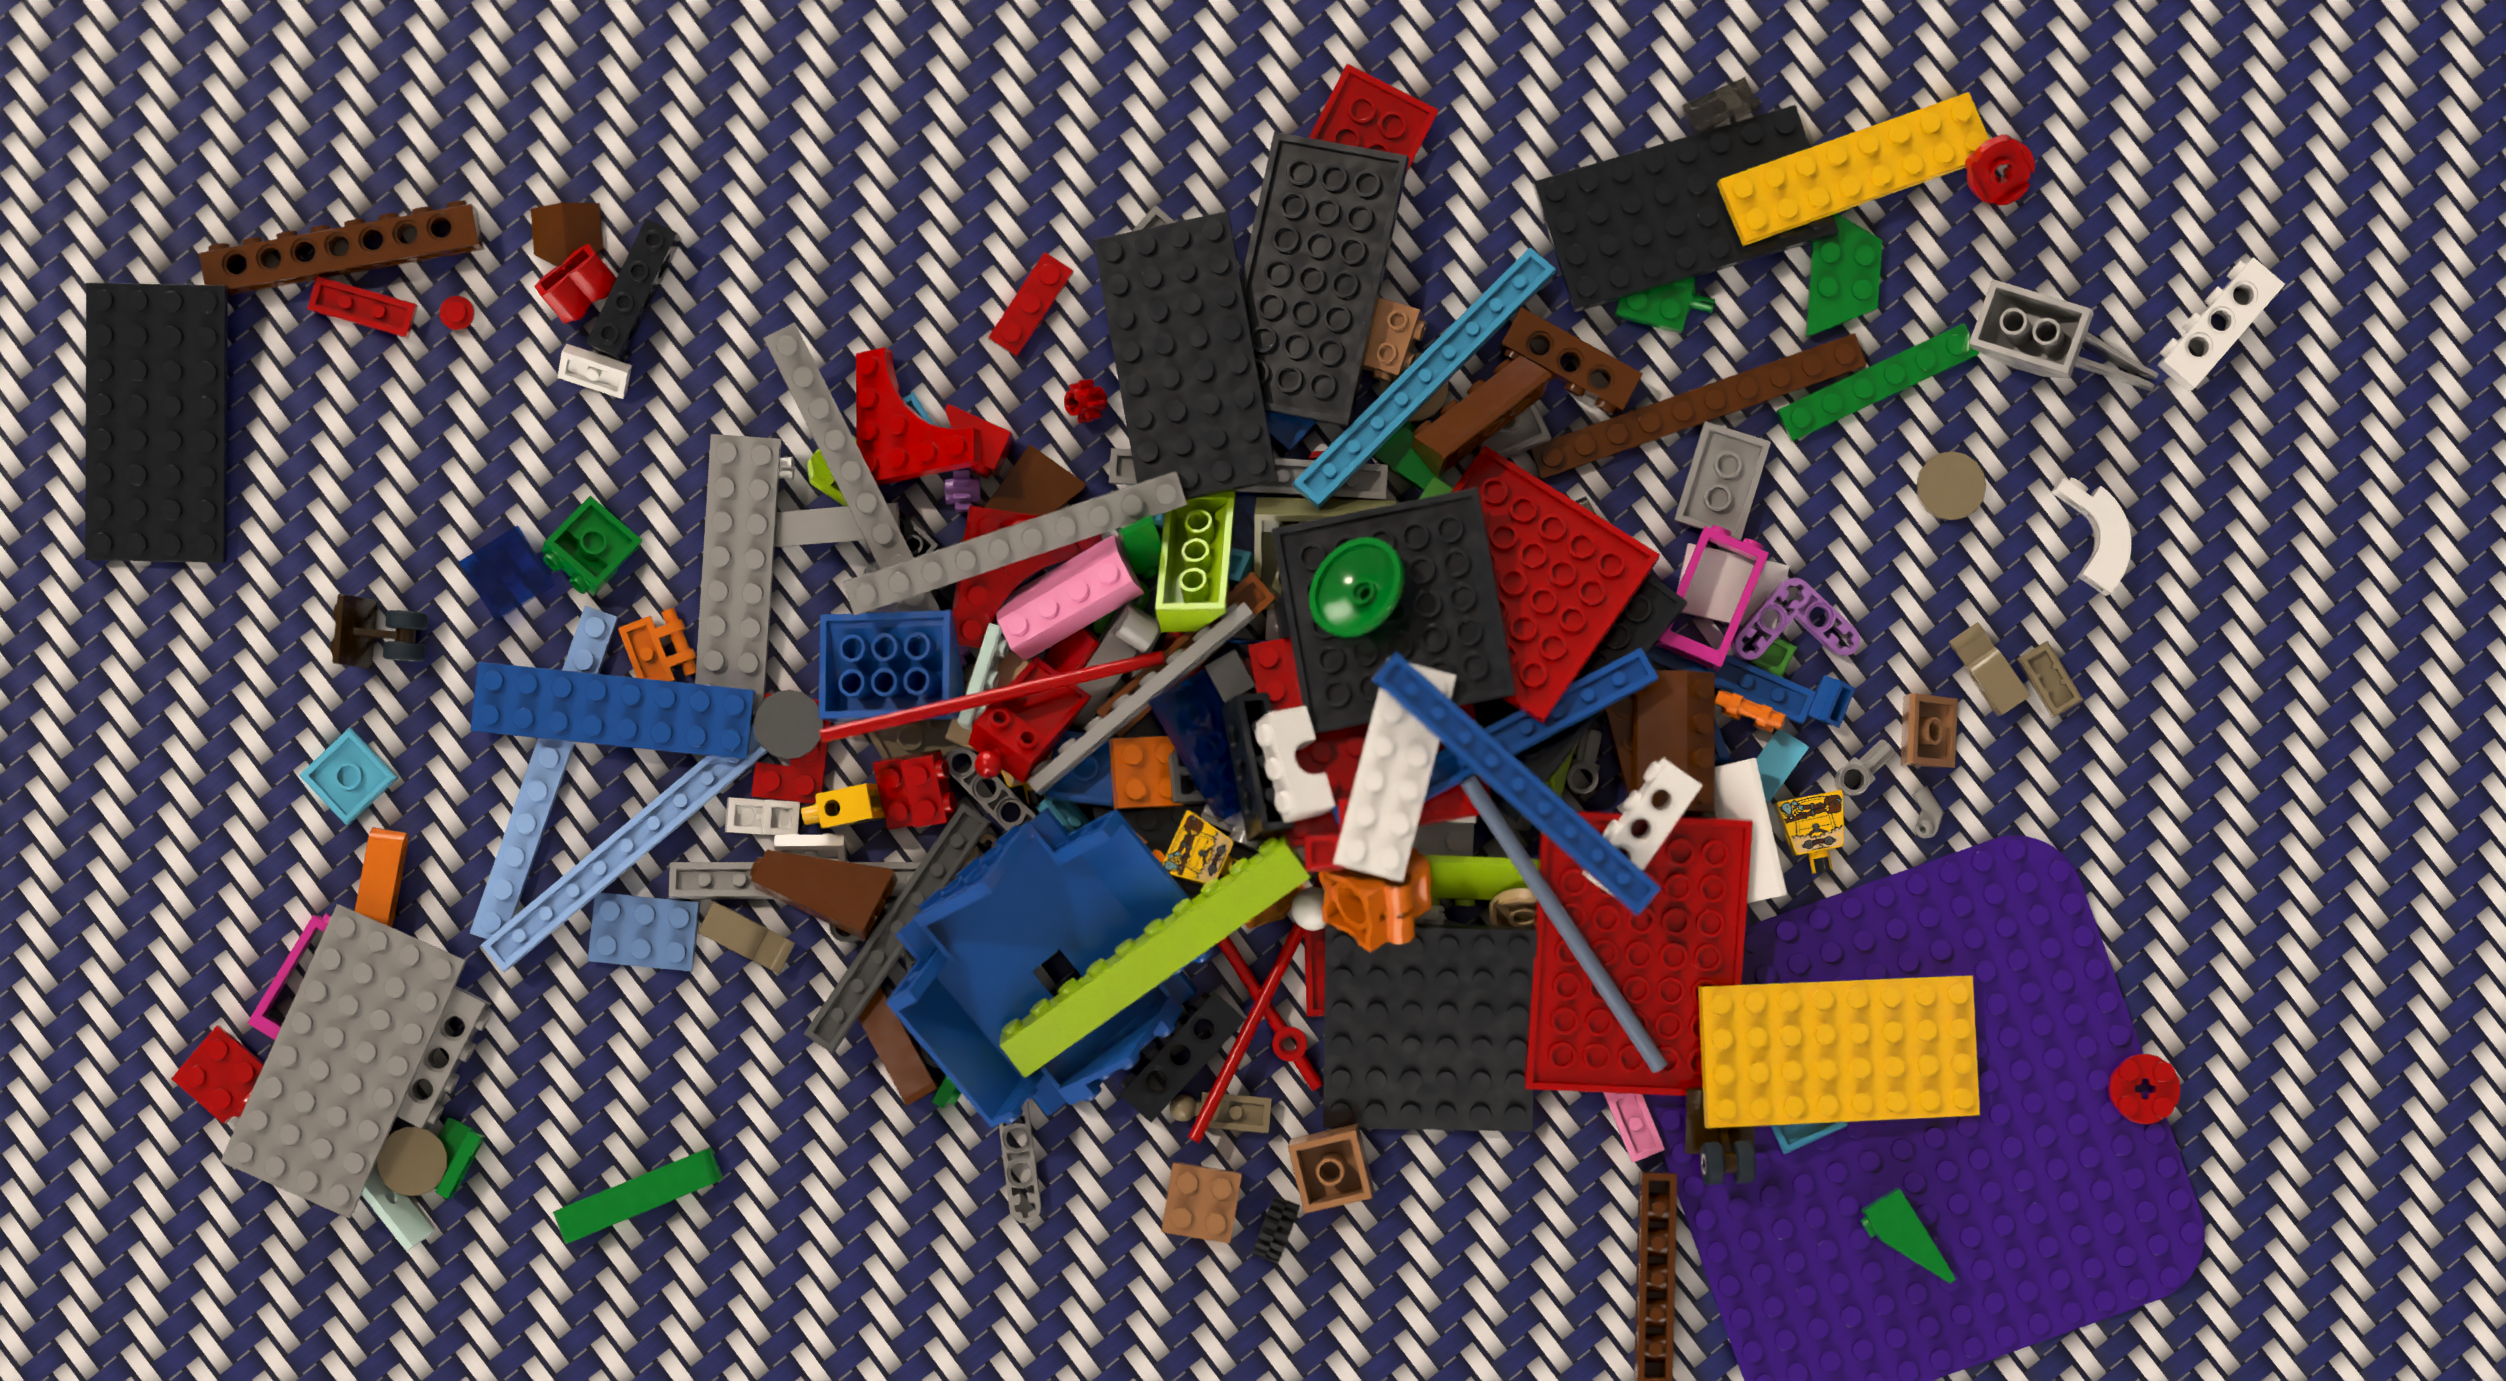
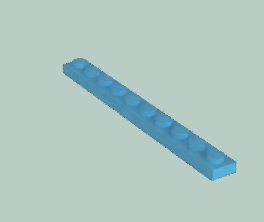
(1424, 378)

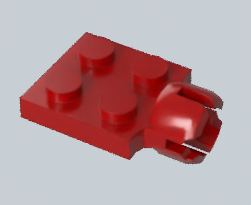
(220, 1075)

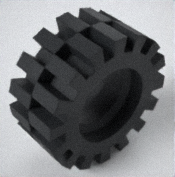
(1275, 1229)

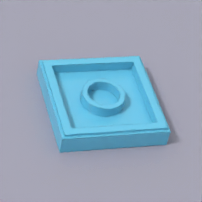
(348, 776)

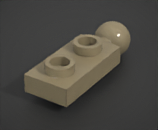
(1233, 1112)

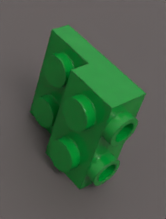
(590, 547)

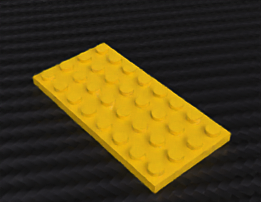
(1838, 1051)

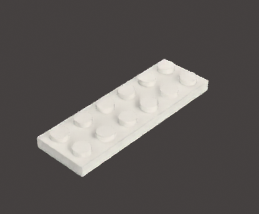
(1389, 787)

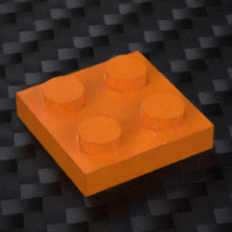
(1141, 772)

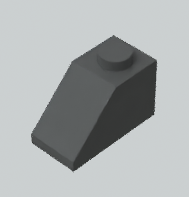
(1230, 676)

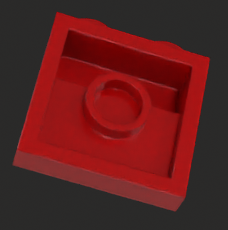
(915, 789)

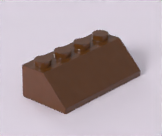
(1480, 414)
(1678, 724)

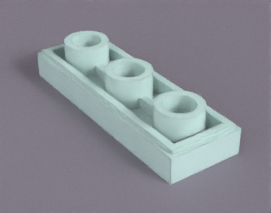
(985, 672)
(396, 1212)

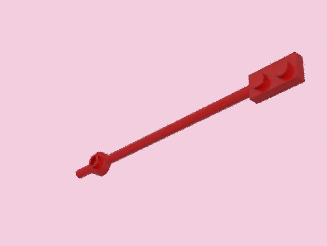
(1273, 1018)

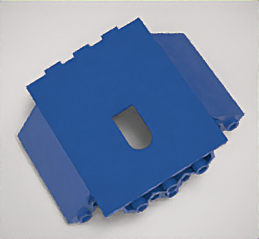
(1003, 921)

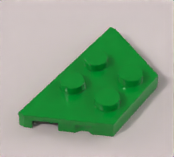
(1843, 277)

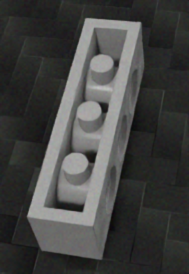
(475, 1017)

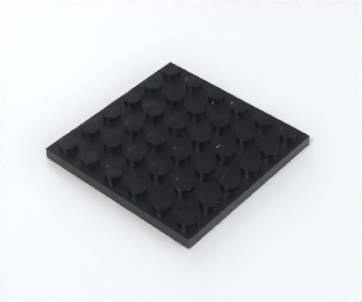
(1442, 620)
(1429, 1029)

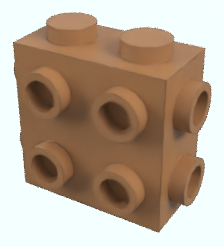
(1393, 339)

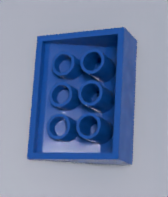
(887, 663)

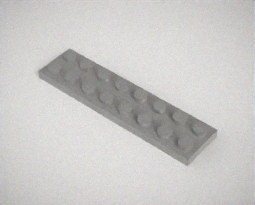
(738, 563)

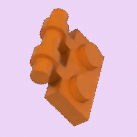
(647, 651)
(1736, 706)

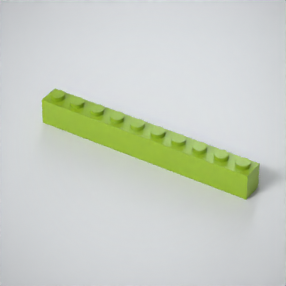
(1153, 956)

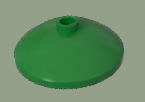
(1356, 587)

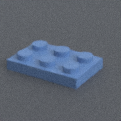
(644, 931)

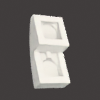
(762, 816)

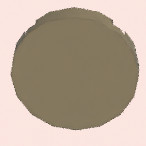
(1951, 486)
(412, 1161)

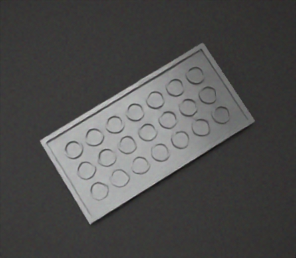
(343, 1061)

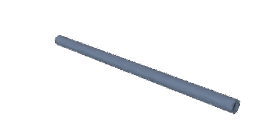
(1563, 923)

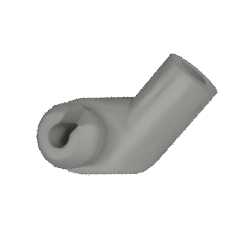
(1930, 814)

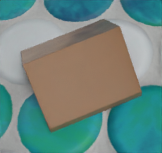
(1928, 731)

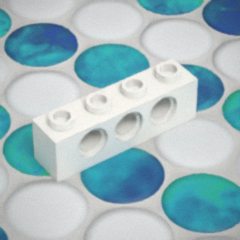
(2260, 287)
(1660, 820)

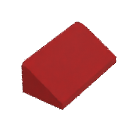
(1072, 651)

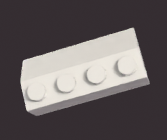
(1741, 796)

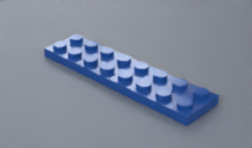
(613, 710)

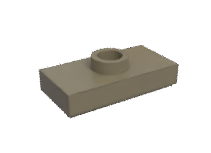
(2049, 679)

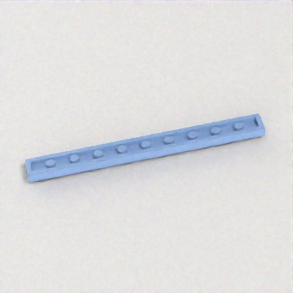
(538, 789)
(616, 855)

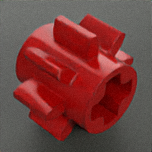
(1085, 401)

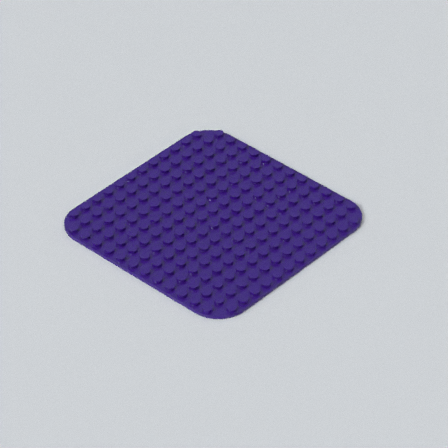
(2036, 1204)

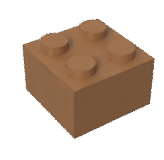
(1331, 1168)
(1201, 1202)

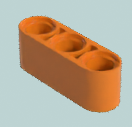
(382, 875)

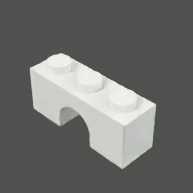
(1297, 792)

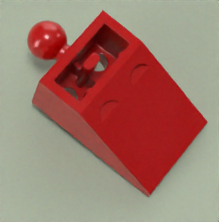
(1026, 729)

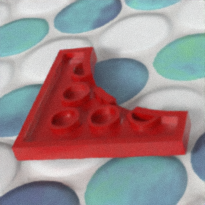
(894, 437)
(983, 594)

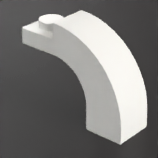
(2110, 531)

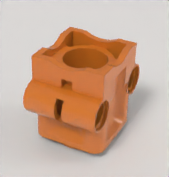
(1376, 907)

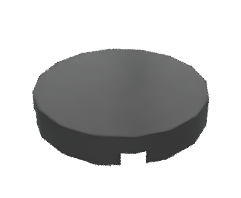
(788, 724)

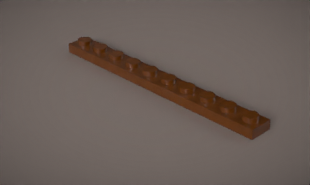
(1698, 406)

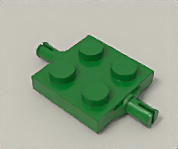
(1664, 306)

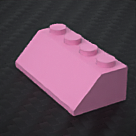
(1068, 598)

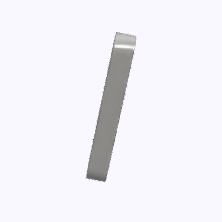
(1025, 1155)

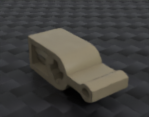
(1989, 670)
(746, 937)

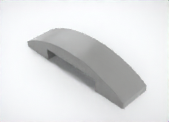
(820, 526)

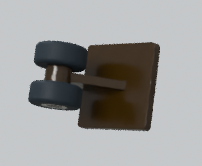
(356, 633)
(1721, 1148)

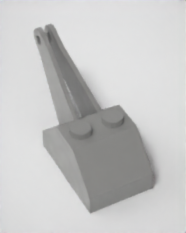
(2046, 336)

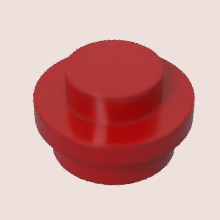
(457, 313)

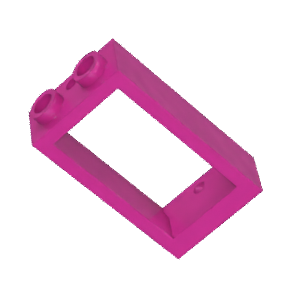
(1694, 650)
(259, 1018)

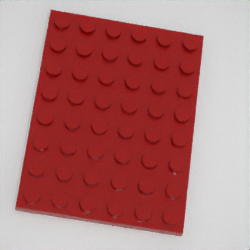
(1656, 959)

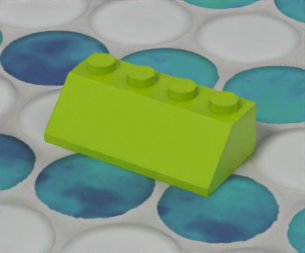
(1195, 563)
(1472, 878)

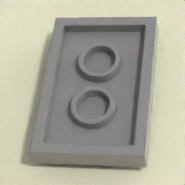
(1722, 479)

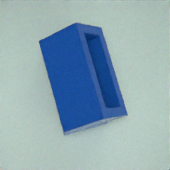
(1831, 701)

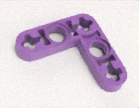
(1799, 610)

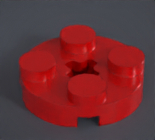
(1986, 159)
(2159, 1075)

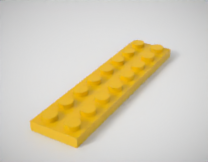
(1852, 169)

